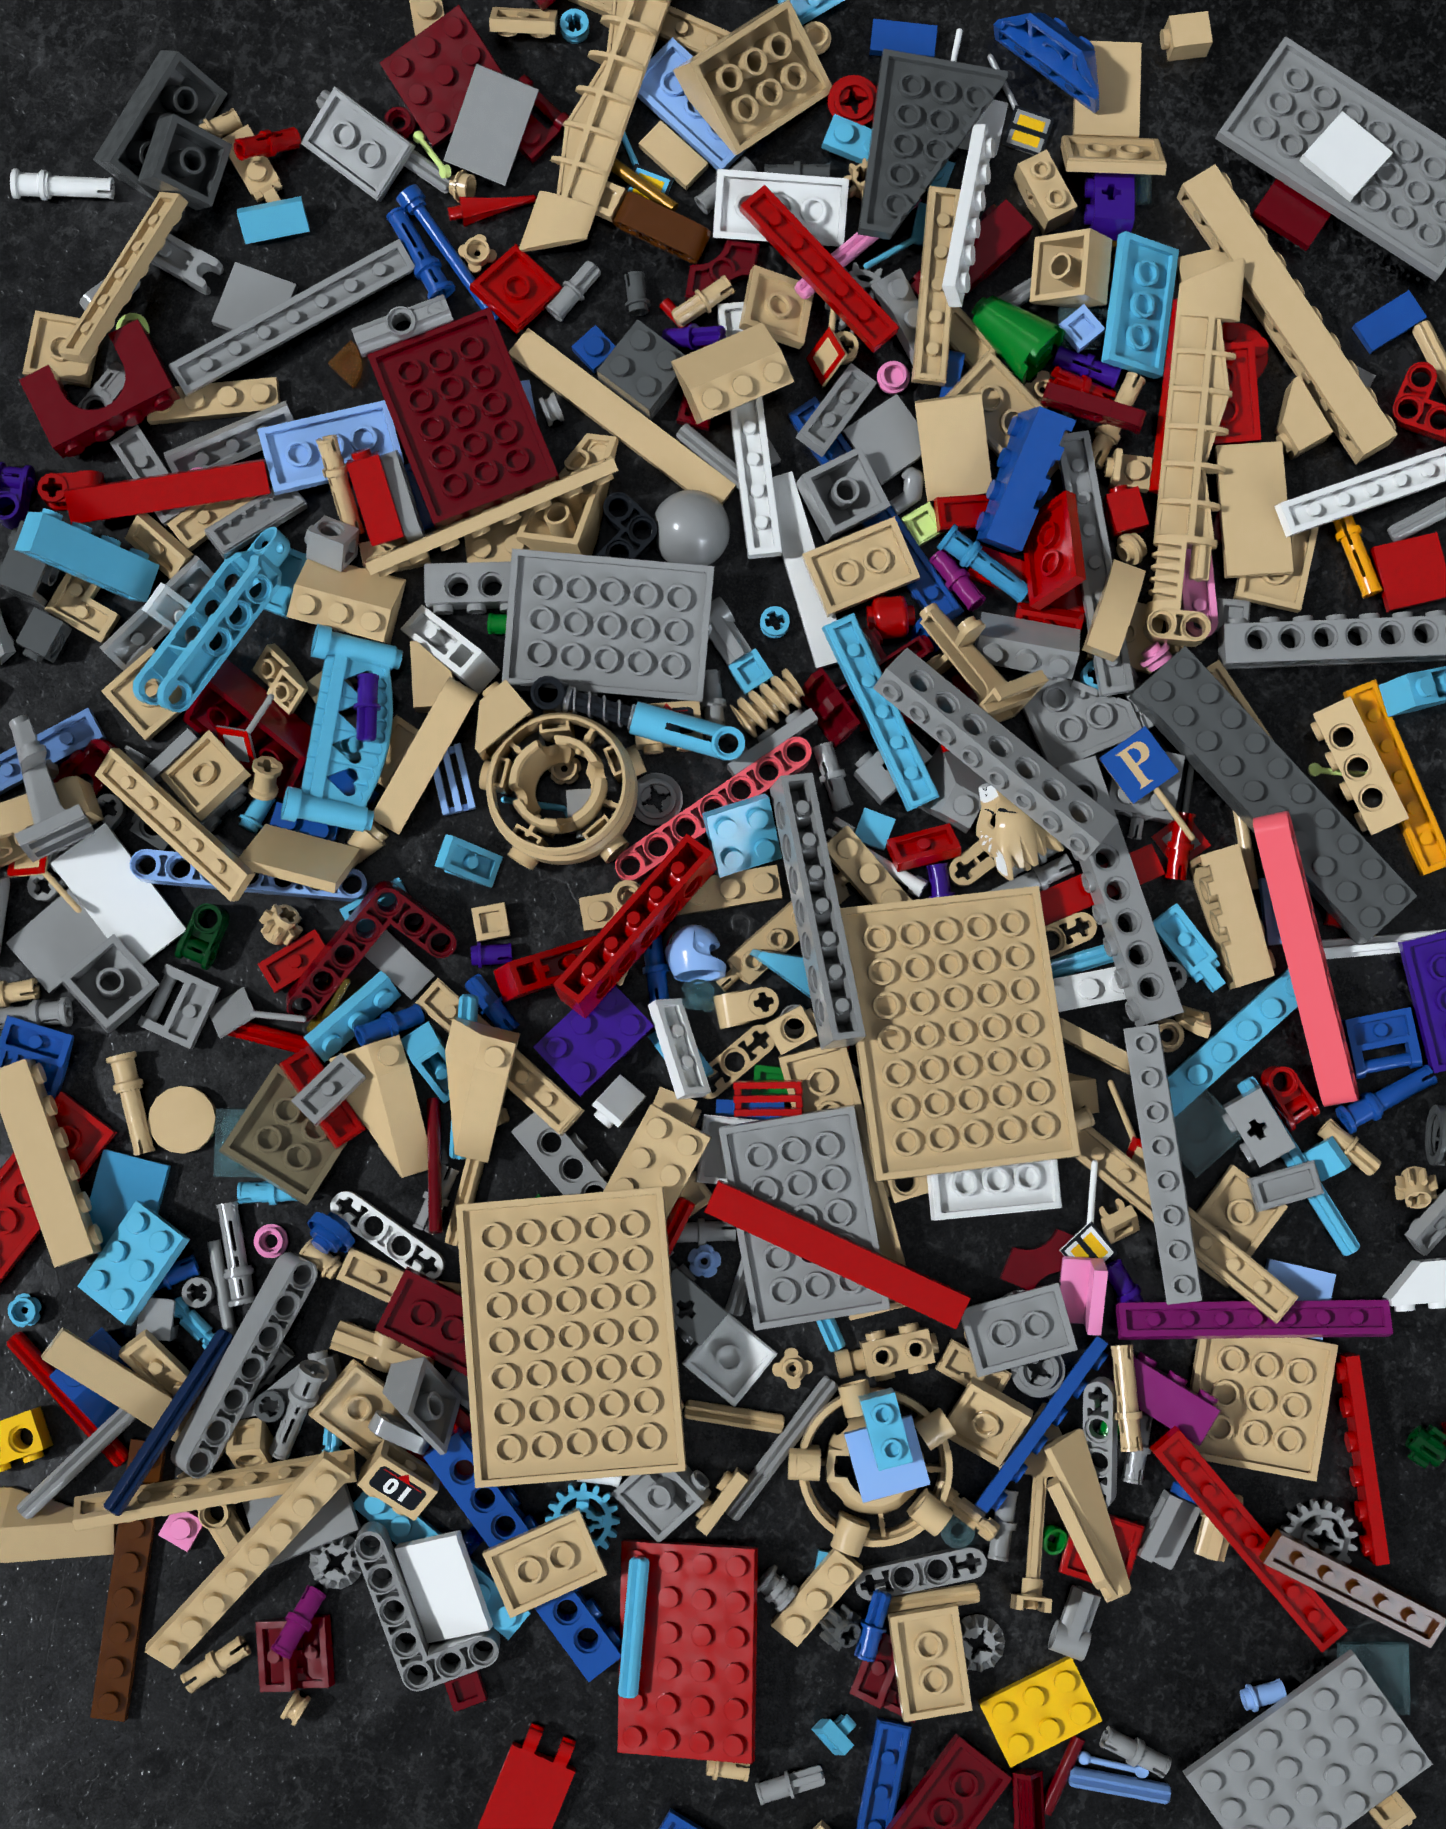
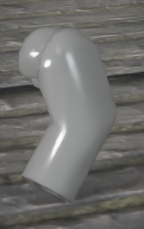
(912, 490)

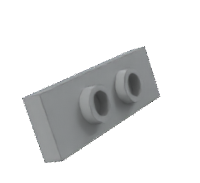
(250, 520)

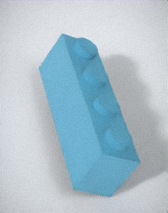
(86, 555)

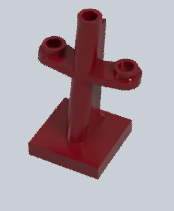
(834, 704)

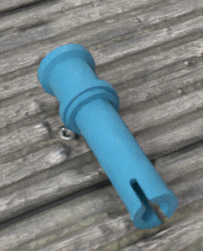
(970, 554)

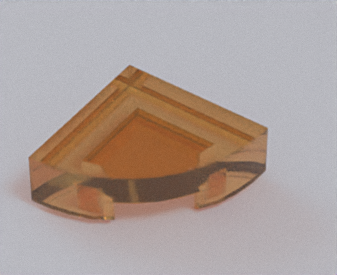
(348, 364)

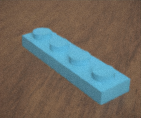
(853, 141)

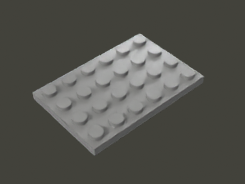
(608, 624)
(818, 1173)
(1311, 1756)

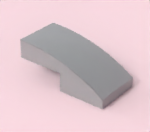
(399, 964)

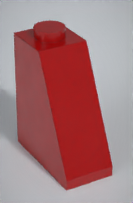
(374, 496)

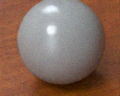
(691, 528)

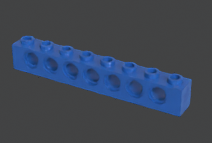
(589, 1657)

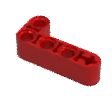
(1421, 400)

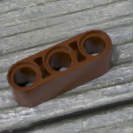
(662, 227)

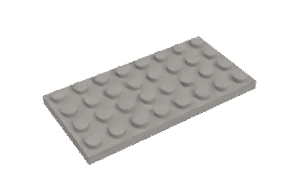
(1296, 103)

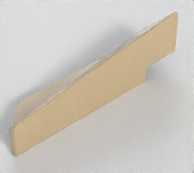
(1085, 1513)

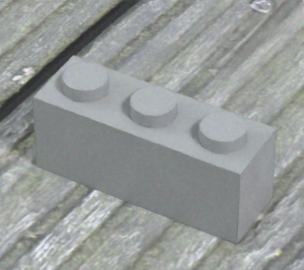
(1029, 645)

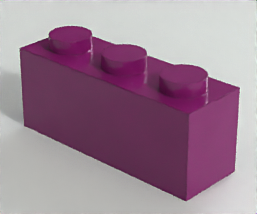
(1172, 1402)

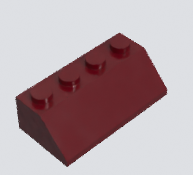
(233, 701)

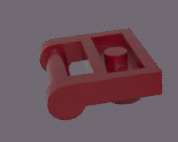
(536, 137)

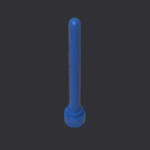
(413, 202)

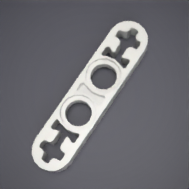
(390, 1231)

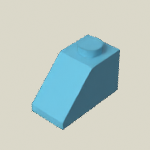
(427, 1054)

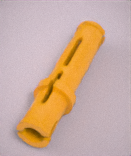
(1368, 584)

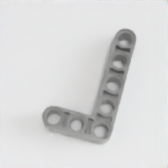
(407, 1621)

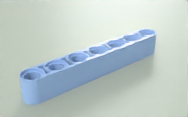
(264, 885)

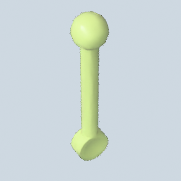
(444, 170)
(1315, 769)

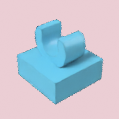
(834, 1733)

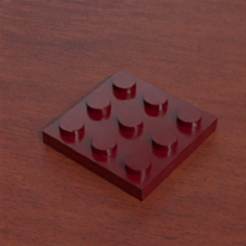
(436, 72)

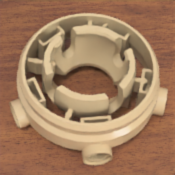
(522, 776)
(851, 1531)

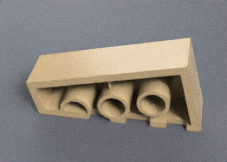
(17, 816)
(1232, 916)

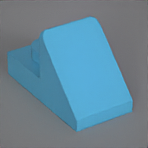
(468, 861)

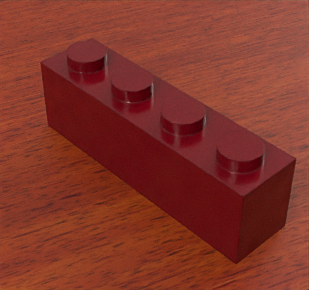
(1000, 236)

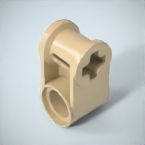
(739, 1006)

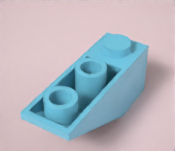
(1414, 691)

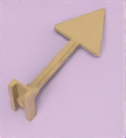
(1040, 1469)

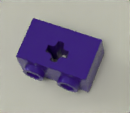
(1110, 204)

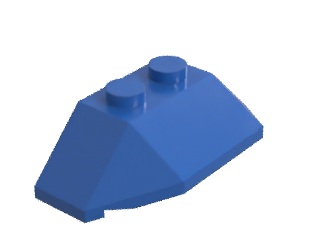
(1054, 53)

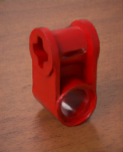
(65, 481)
(1293, 1101)

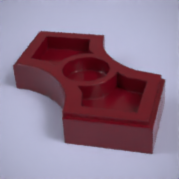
(733, 262)
(1029, 1266)

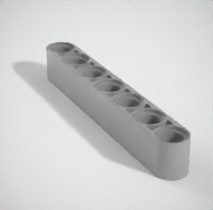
(239, 1380)

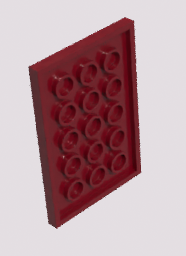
(463, 418)

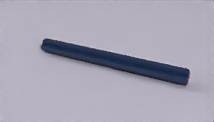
(168, 1423)

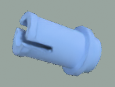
(1262, 1695)

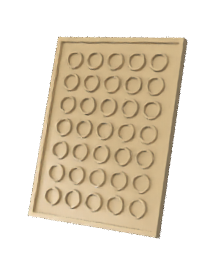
(959, 1034)
(570, 1337)

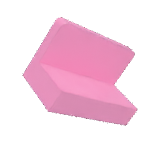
(1084, 1291)

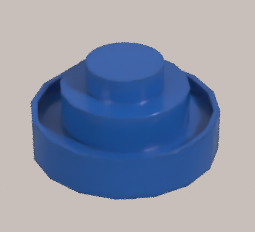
(330, 1233)

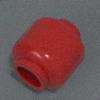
(890, 616)

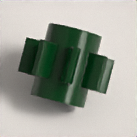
(1426, 1446)

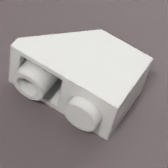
(618, 1102)
(1419, 1283)

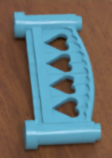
(318, 797)

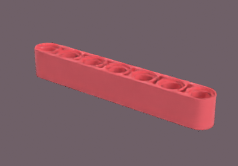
(721, 795)

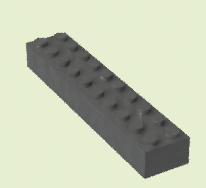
(1262, 780)

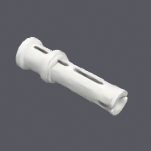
(47, 185)

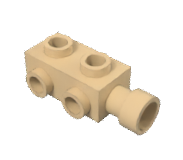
(896, 1346)

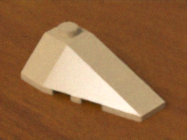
(573, 522)
(478, 1076)
(389, 1104)

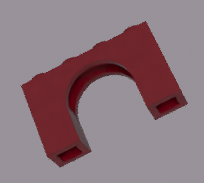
(145, 391)

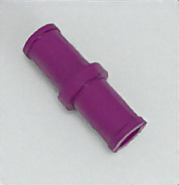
(957, 580)
(298, 1622)

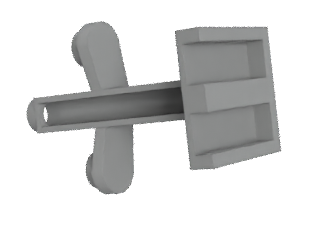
(53, 825)

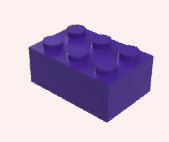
(590, 1047)

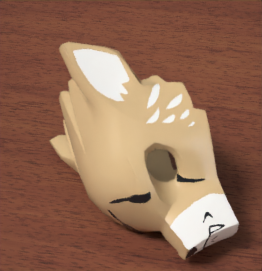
(1015, 836)

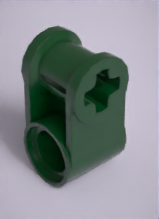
(202, 937)

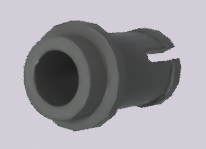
(636, 294)

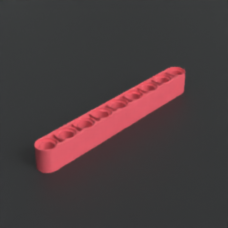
(1306, 958)

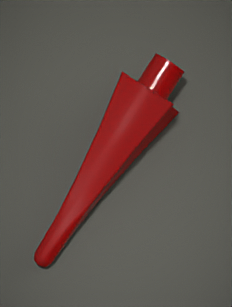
(475, 209)

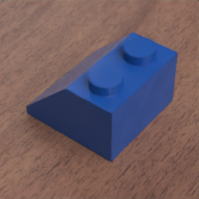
(90, 1403)

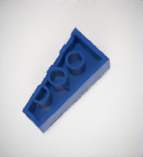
(1022, 477)

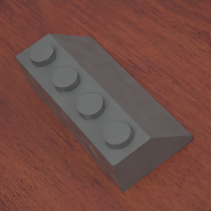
(167, 88)

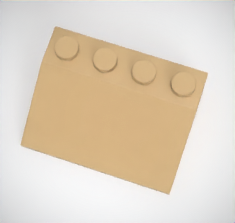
(755, 78)

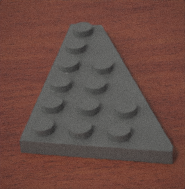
(917, 125)

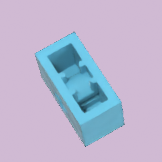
(885, 1429)

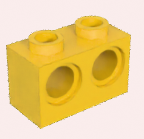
(10, 1440)

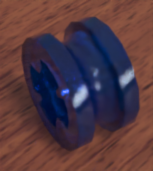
(472, 1540)

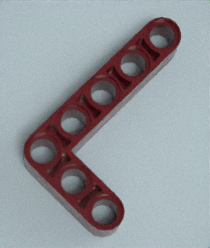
(361, 942)

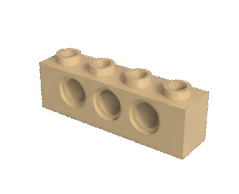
(1345, 715)

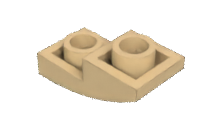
(282, 677)

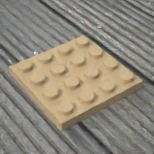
(1270, 1401)

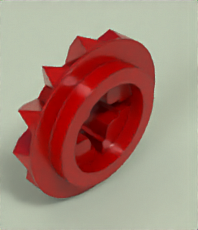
(862, 90)

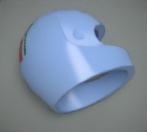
(690, 955)

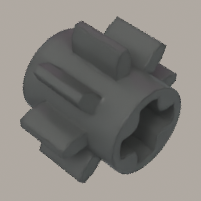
(840, 1627)

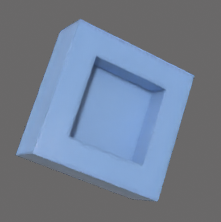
(1081, 328)

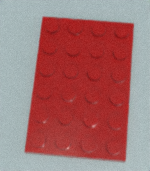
(695, 1653)

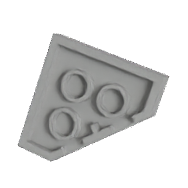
(1075, 722)

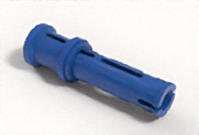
(426, 266)
(1372, 1105)

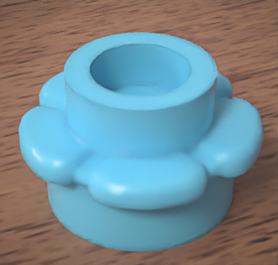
(15, 1310)

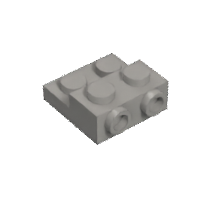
(663, 1499)

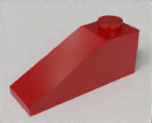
(536, 971)

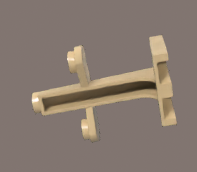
(995, 694)

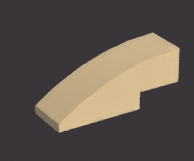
(1114, 611)

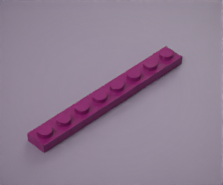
(1244, 1320)

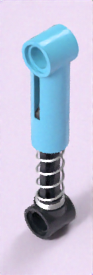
(642, 719)

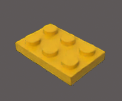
(1040, 1711)

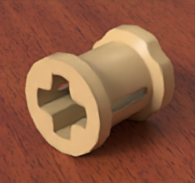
(266, 771)

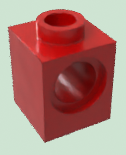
(1124, 511)

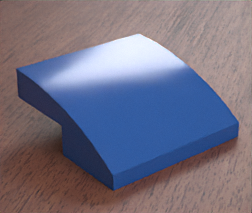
(45, 1045)

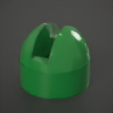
(1060, 1542)

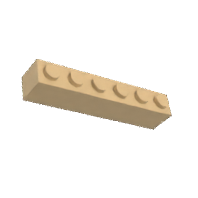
(46, 1164)

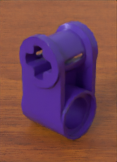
(16, 490)

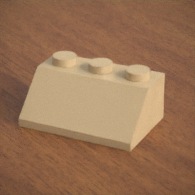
(731, 372)
(347, 600)

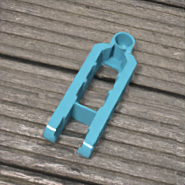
(195, 663)

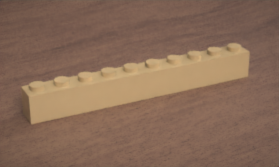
(1288, 316)

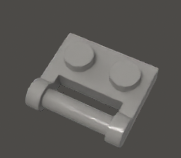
(188, 1011)

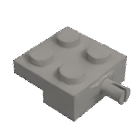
(1150, 805)

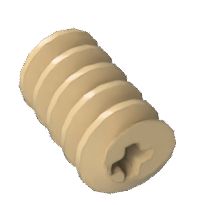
(769, 702)

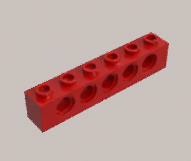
(635, 926)

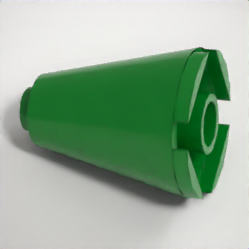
(1017, 336)

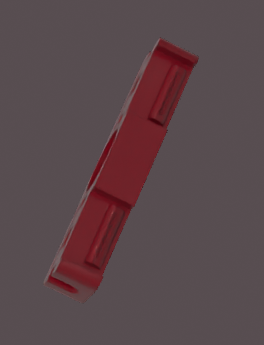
(1093, 407)

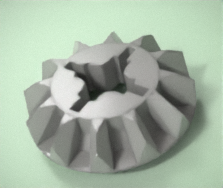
(664, 786)
(1041, 1385)
(335, 1577)
(992, 1636)

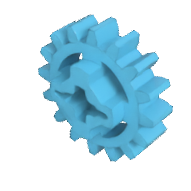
(599, 1519)

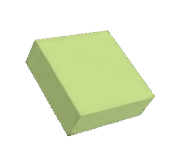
(922, 524)

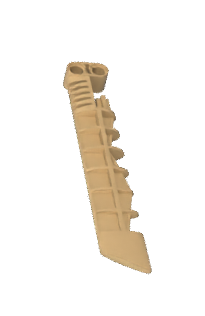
(597, 126)
(1192, 422)

